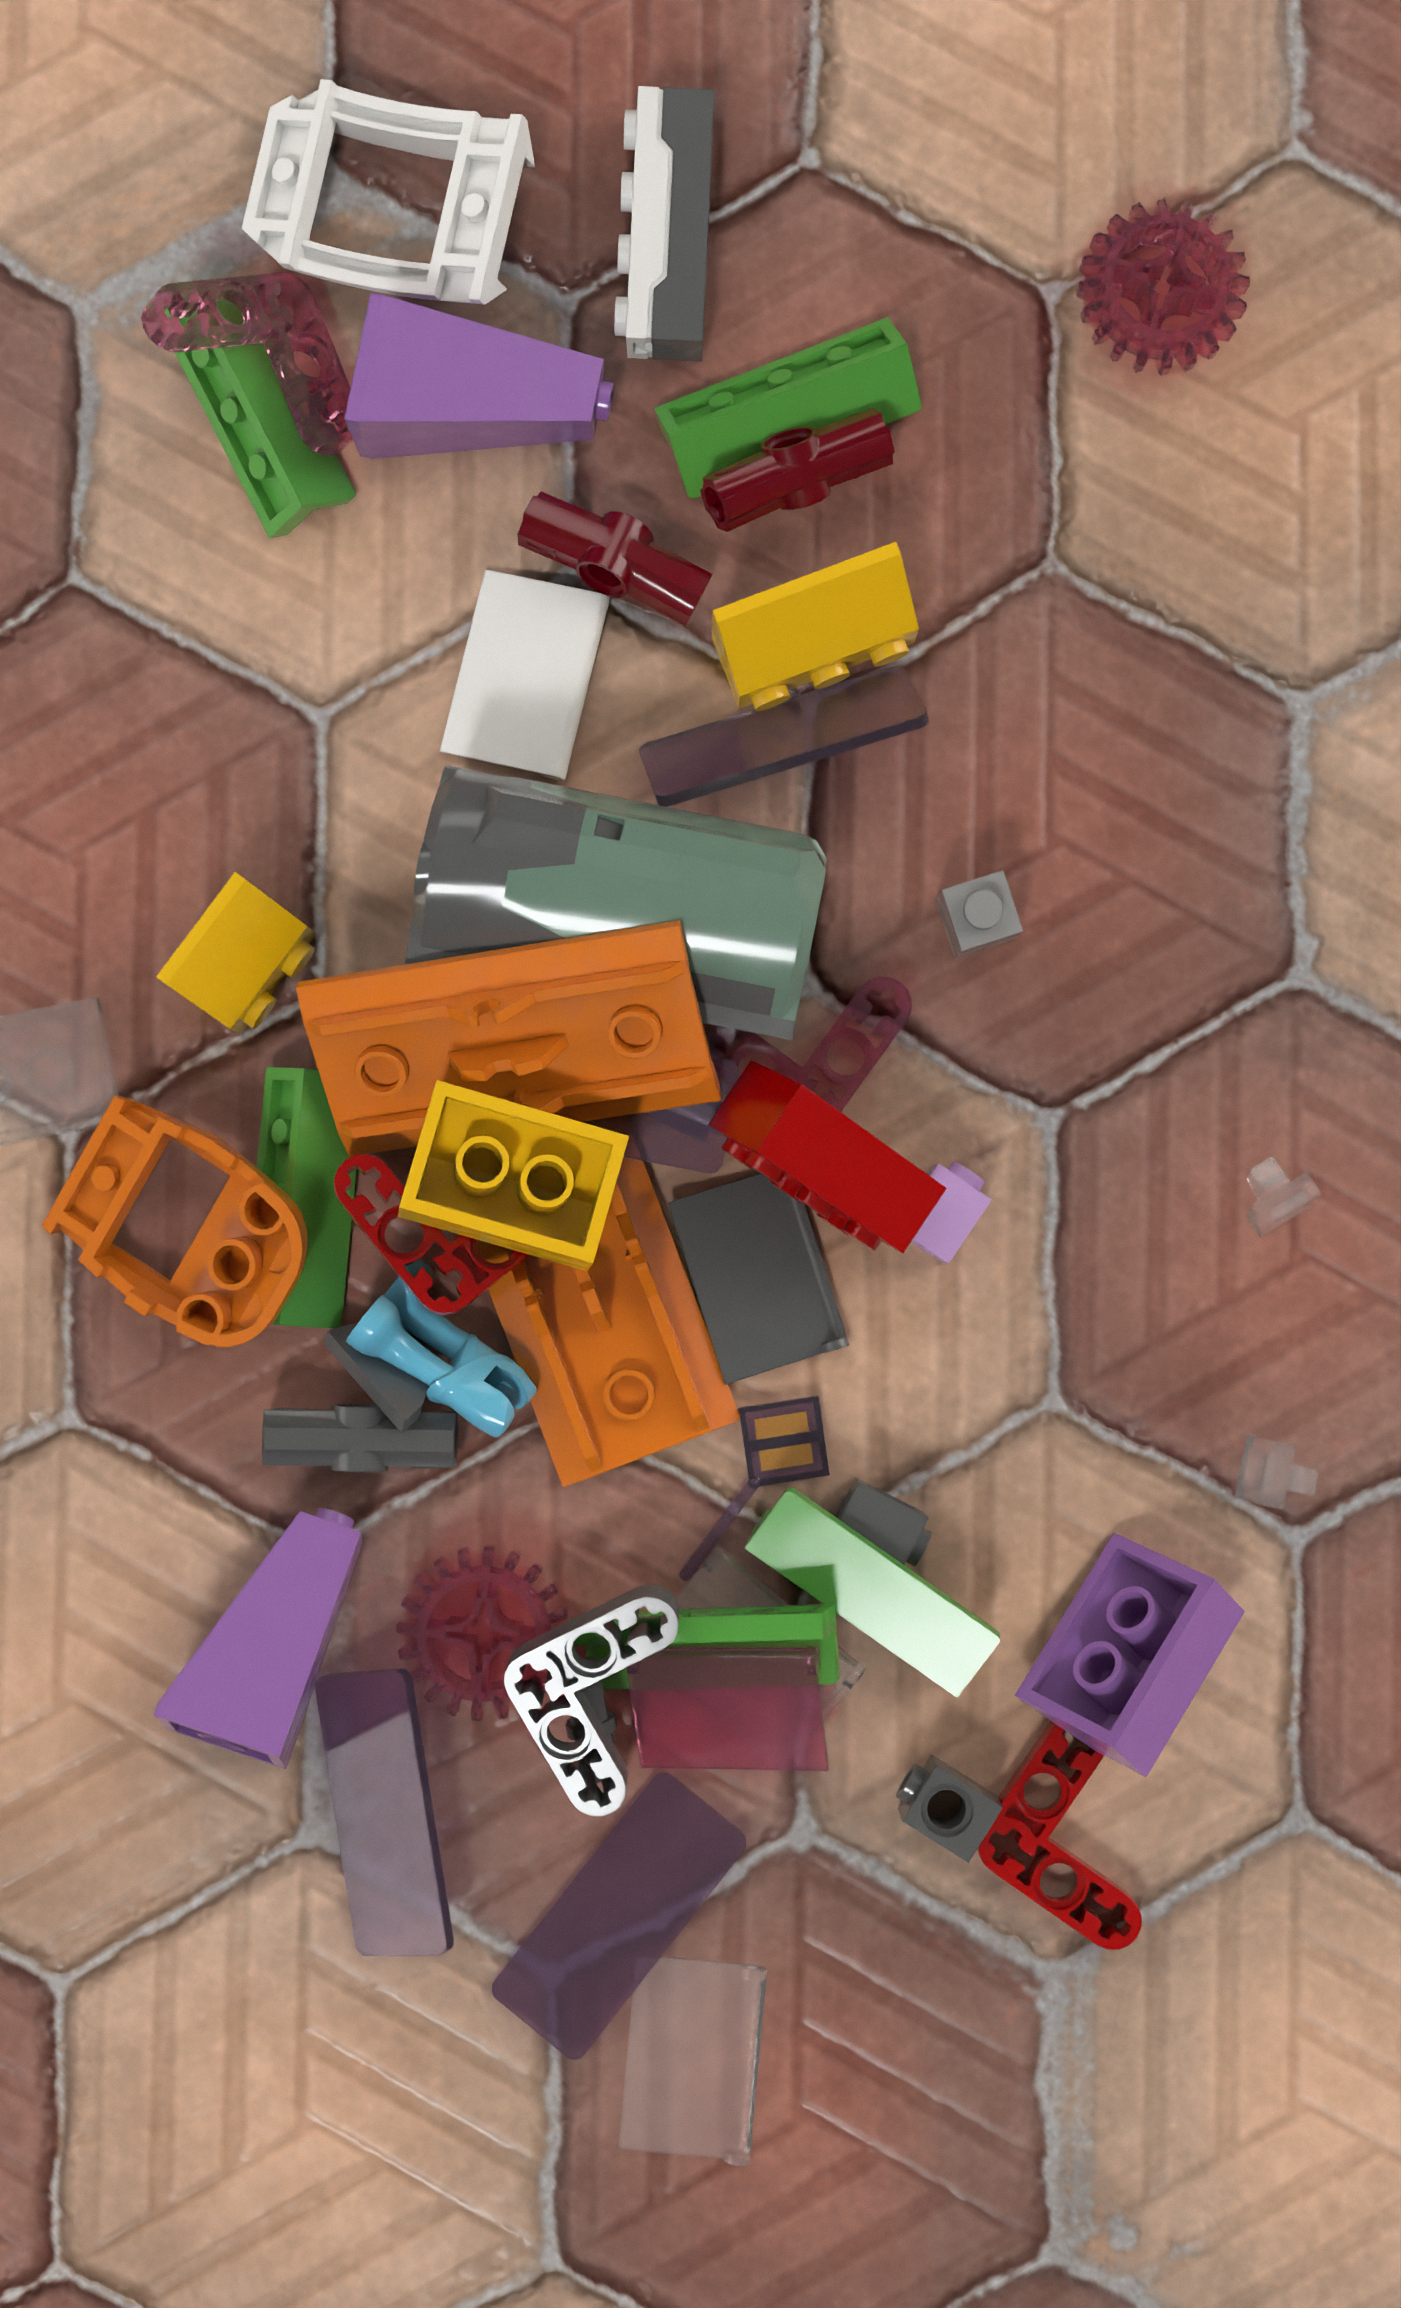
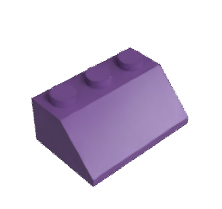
(1131, 1653)

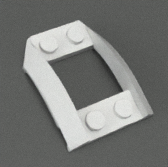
(475, 210)

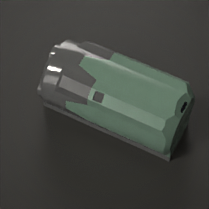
(558, 862)

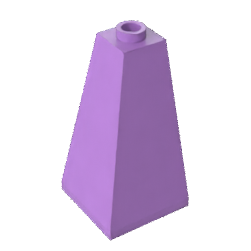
(465, 386)
(266, 1651)

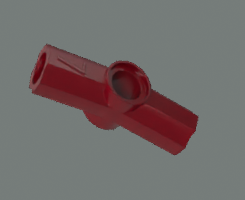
(797, 469)
(613, 555)

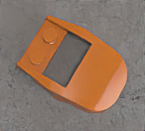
(238, 1262)

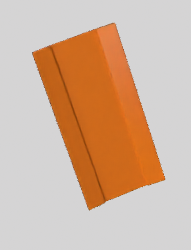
(549, 1025)
(616, 1346)

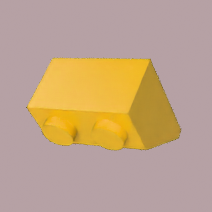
(238, 955)

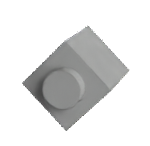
(979, 914)

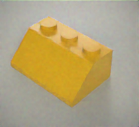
(816, 628)
(513, 1176)

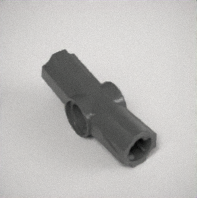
(358, 1439)

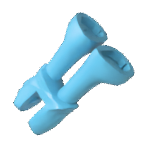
(476, 1382)

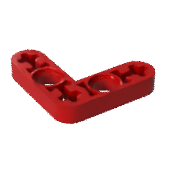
(458, 1256)
(1035, 1827)

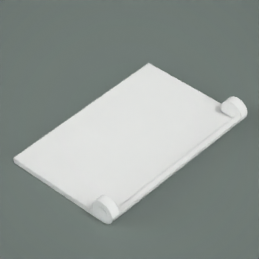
(525, 674)

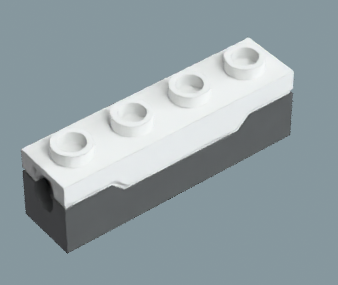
(667, 224)

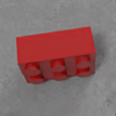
(824, 1159)

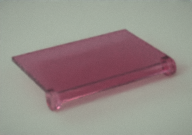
(729, 1708)

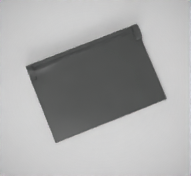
(757, 1277)

